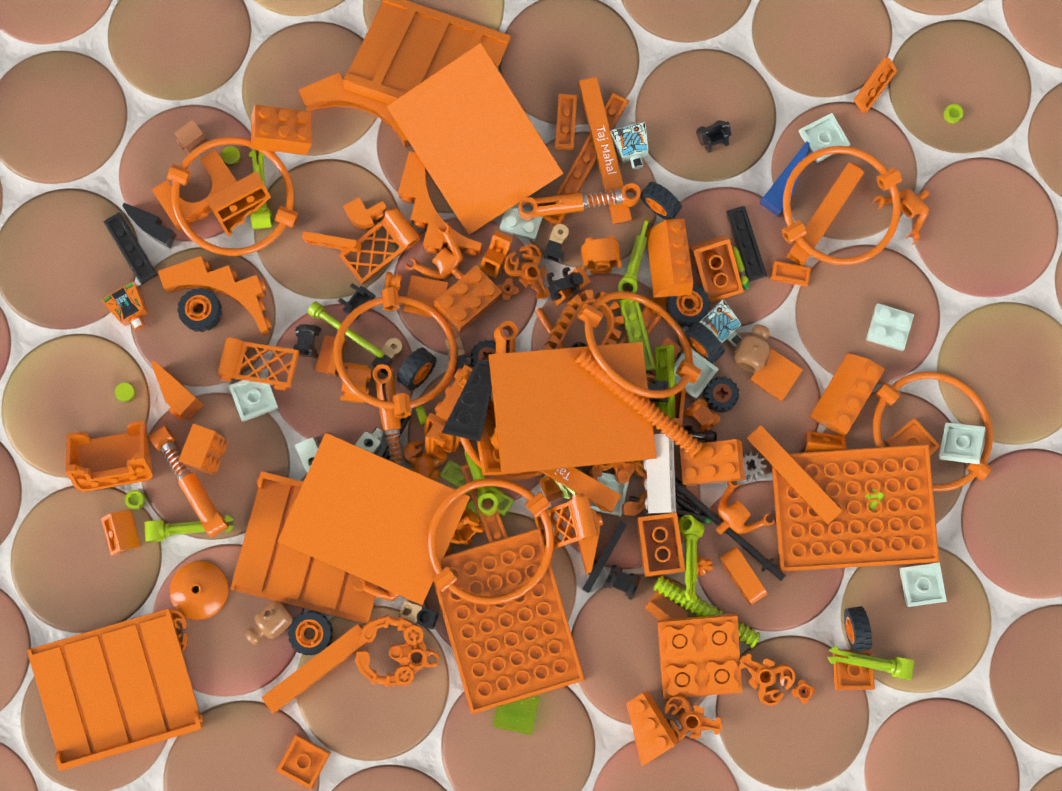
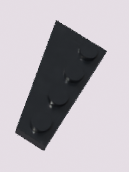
(471, 407)

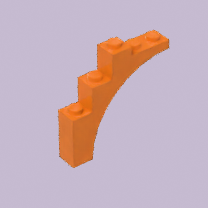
(331, 93)
(414, 189)
(196, 274)

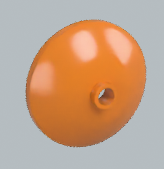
(212, 590)

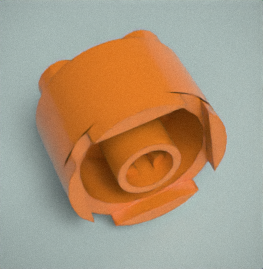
(600, 255)
(359, 375)

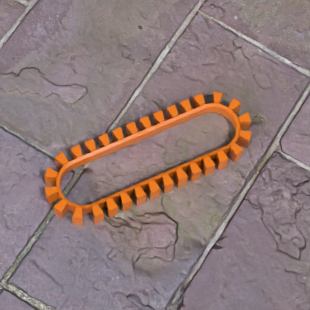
(570, 312)

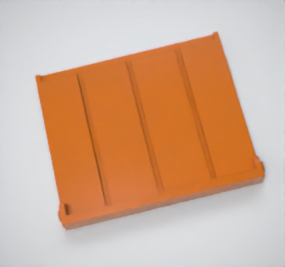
(410, 46)
(286, 574)
(115, 689)

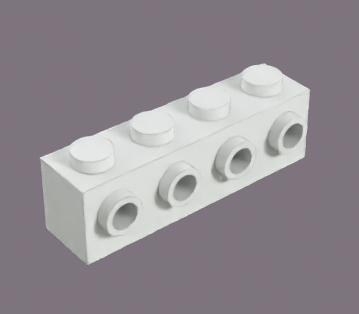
(661, 478)

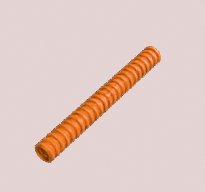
(642, 405)

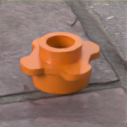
(508, 284)
(797, 692)

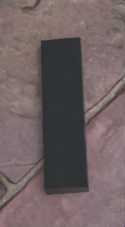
(746, 243)
(130, 248)
(604, 557)

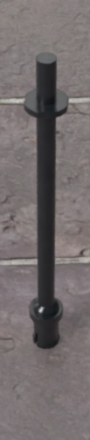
(767, 564)

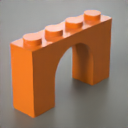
(221, 179)

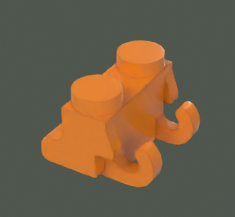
(702, 415)
(467, 527)

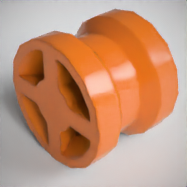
(394, 281)

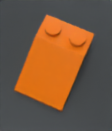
(716, 268)
(179, 398)
(588, 546)

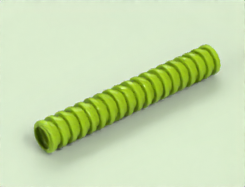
(701, 608)

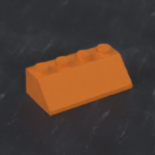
(669, 259)
(847, 393)

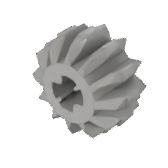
(755, 464)

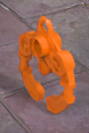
(622, 475)
(402, 653)

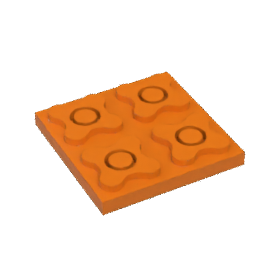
(699, 656)

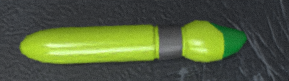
(742, 273)

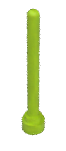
(317, 311)

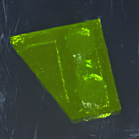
(517, 716)

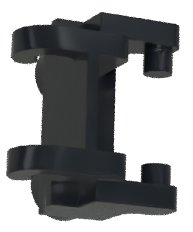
(714, 134)
(561, 284)
(360, 296)
(305, 342)
(622, 581)

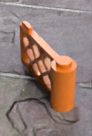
(400, 231)
(235, 354)
(580, 519)

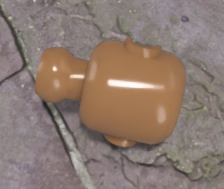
(753, 350)
(270, 622)

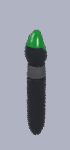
(687, 506)

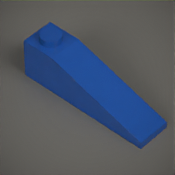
(774, 197)

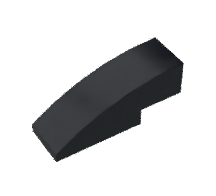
(150, 225)

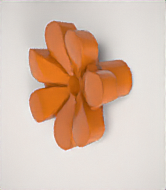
(703, 565)

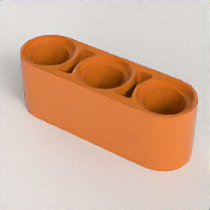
(743, 576)

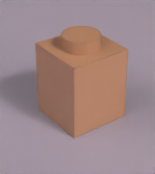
(190, 136)

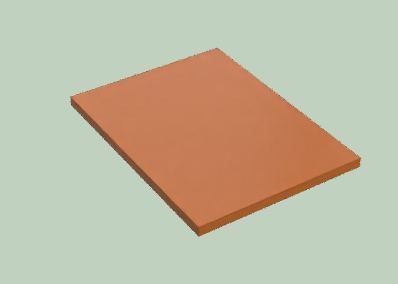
(475, 139)
(561, 415)
(371, 518)
(893, 534)
(510, 646)

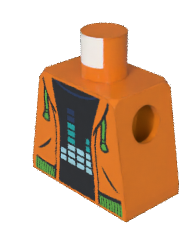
(127, 305)

